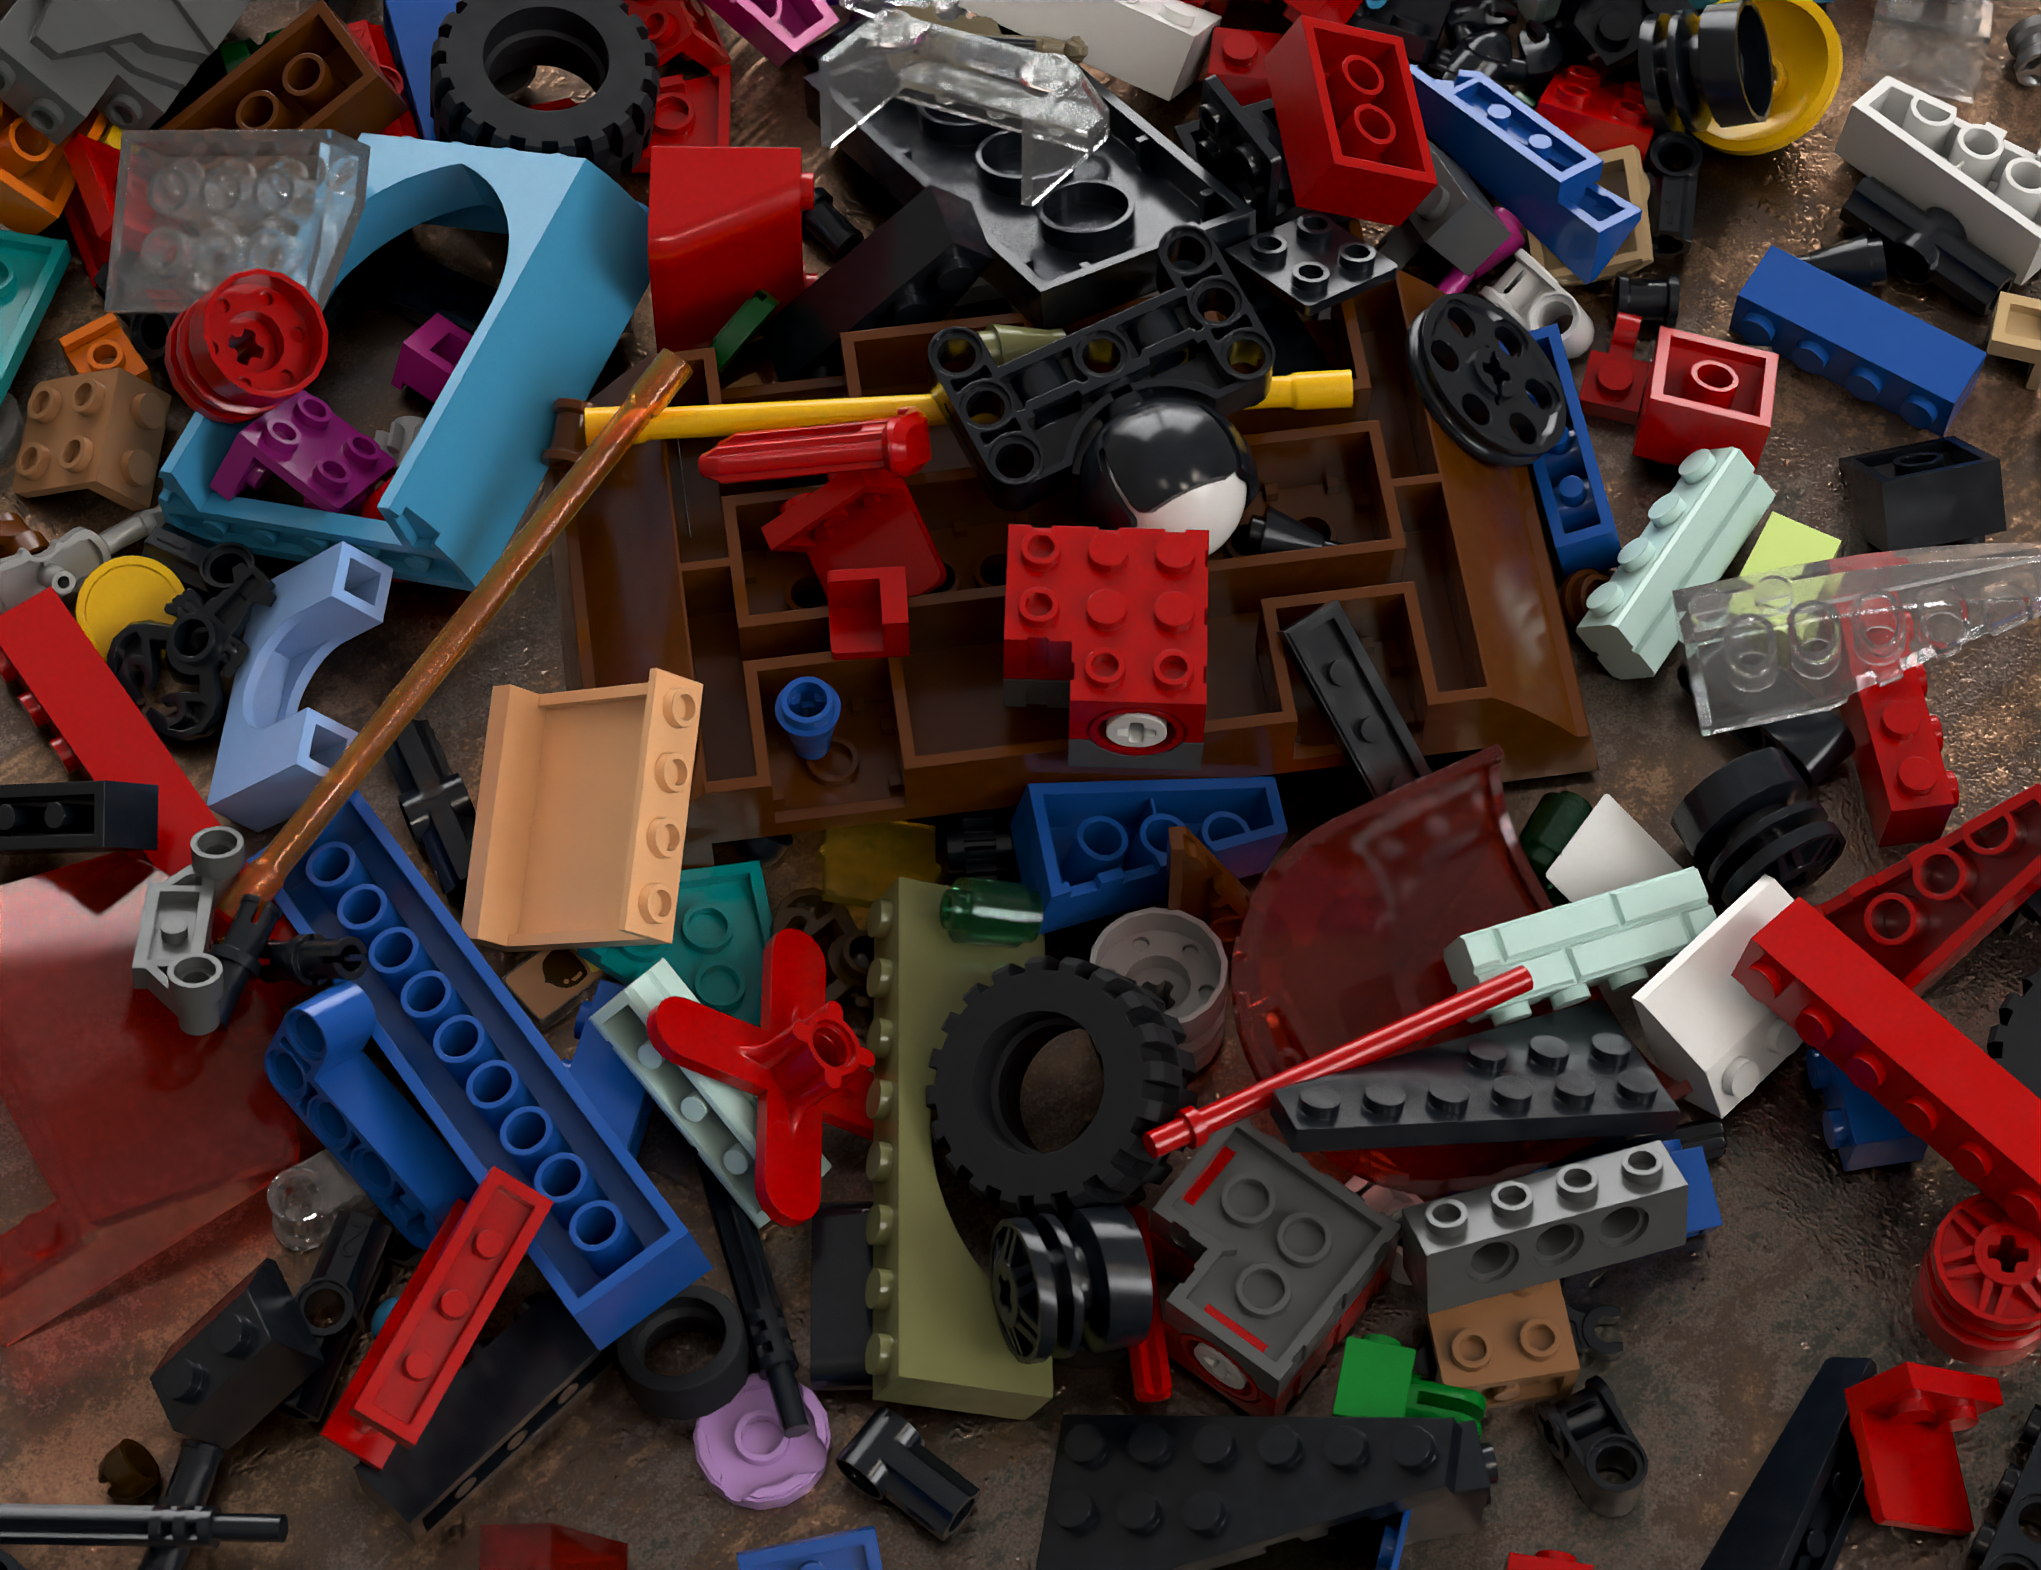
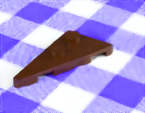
(1203, 887)

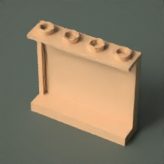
(582, 816)

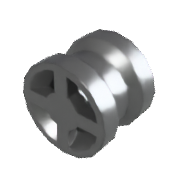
(2025, 45)

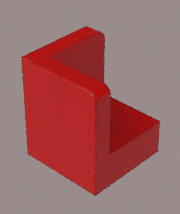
(868, 613)

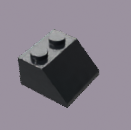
(1926, 494)
(237, 1360)

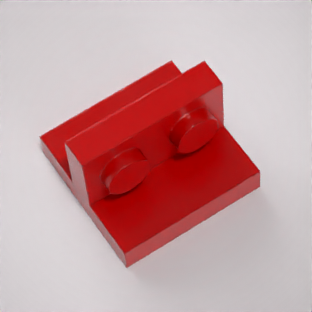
(92, 199)

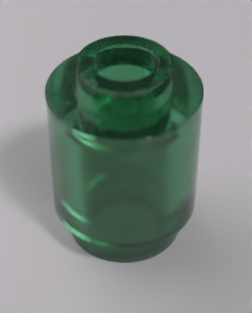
(1550, 830)
(991, 912)

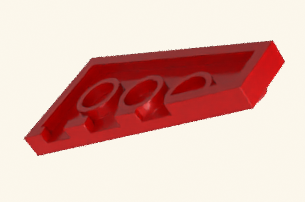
(686, 112)

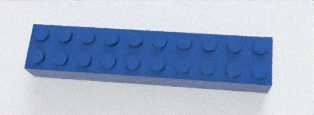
(492, 1077)

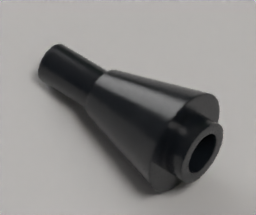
(1280, 533)

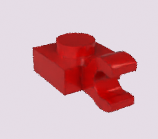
(1614, 379)

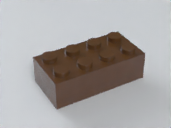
(301, 79)

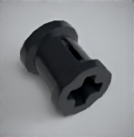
(1647, 298)

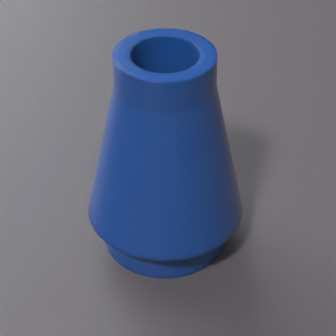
(808, 715)

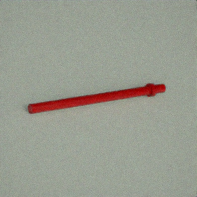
(1194, 1125)

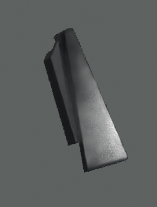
(1806, 1487)

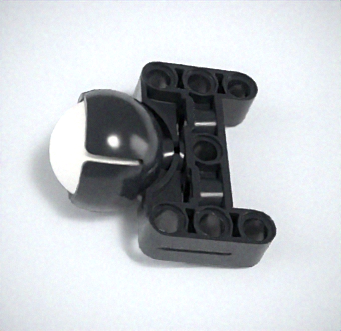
(1138, 438)

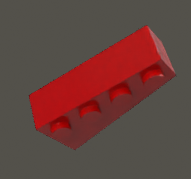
(1945, 894)

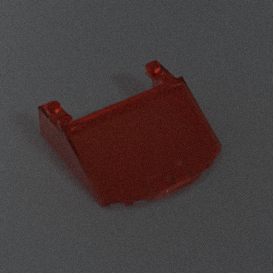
(116, 1102)

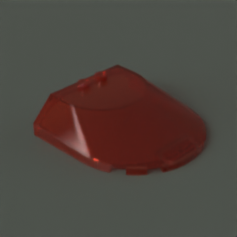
(1356, 938)

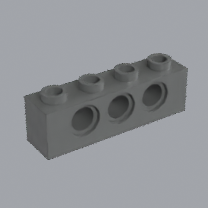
(1544, 1226)

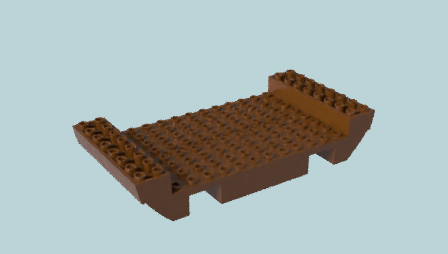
(1434, 575)

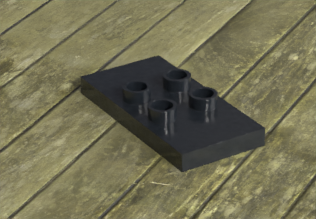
(1087, 238)

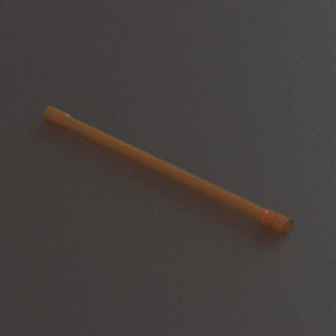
(643, 403)

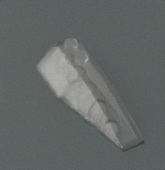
(1830, 627)

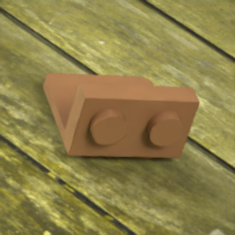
(93, 434)

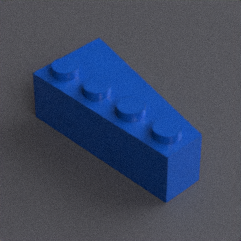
(1105, 842)

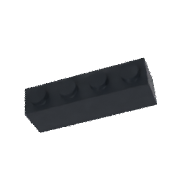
(488, 1415)

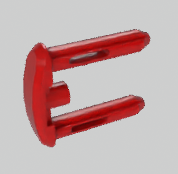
(889, 443)

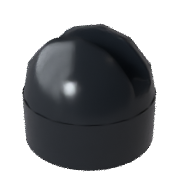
(765, 849)

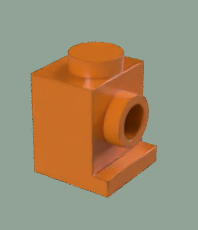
(102, 347)

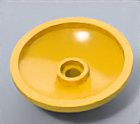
(1807, 77)

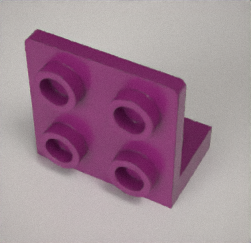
(307, 450)

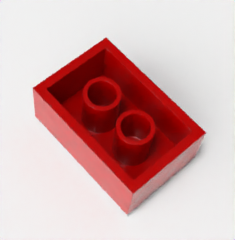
(1350, 121)

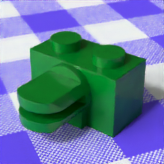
(1380, 1383)

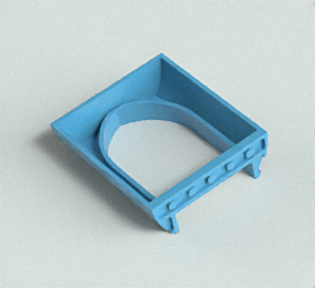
(551, 327)

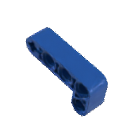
(361, 1116)

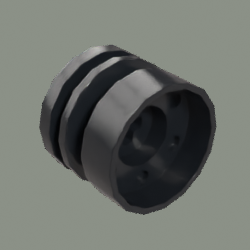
(1706, 67)
(1756, 823)
(1071, 1282)

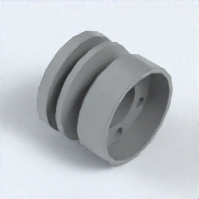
(1177, 962)

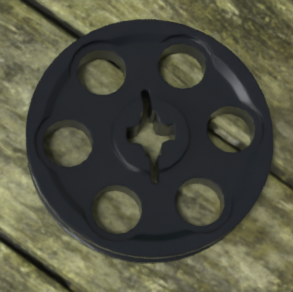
(1485, 380)

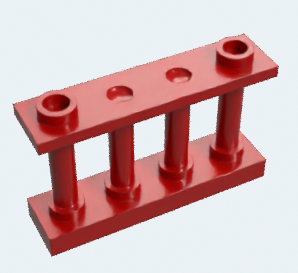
(436, 1319)

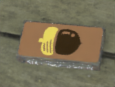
(553, 984)

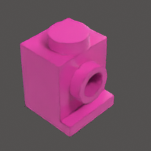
(430, 356)

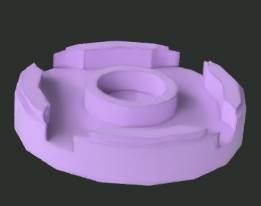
(753, 1460)

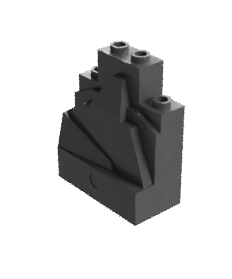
(104, 55)

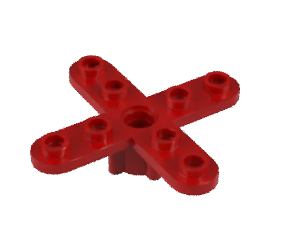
(797, 1063)

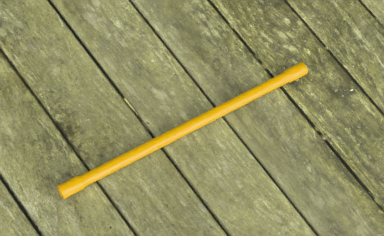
(1296, 391)

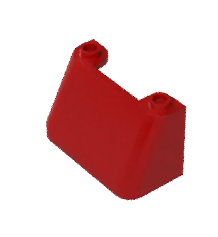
(721, 232)

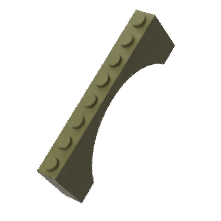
(929, 1298)

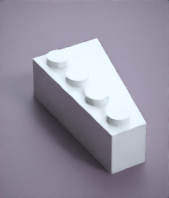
(1950, 164)

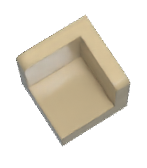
(2016, 333)

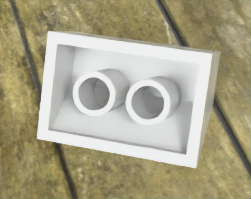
(1705, 1020)

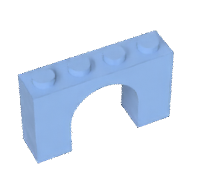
(268, 749)

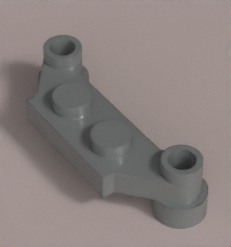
(178, 927)

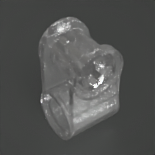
(320, 1190)

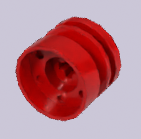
(246, 346)
(1966, 1298)

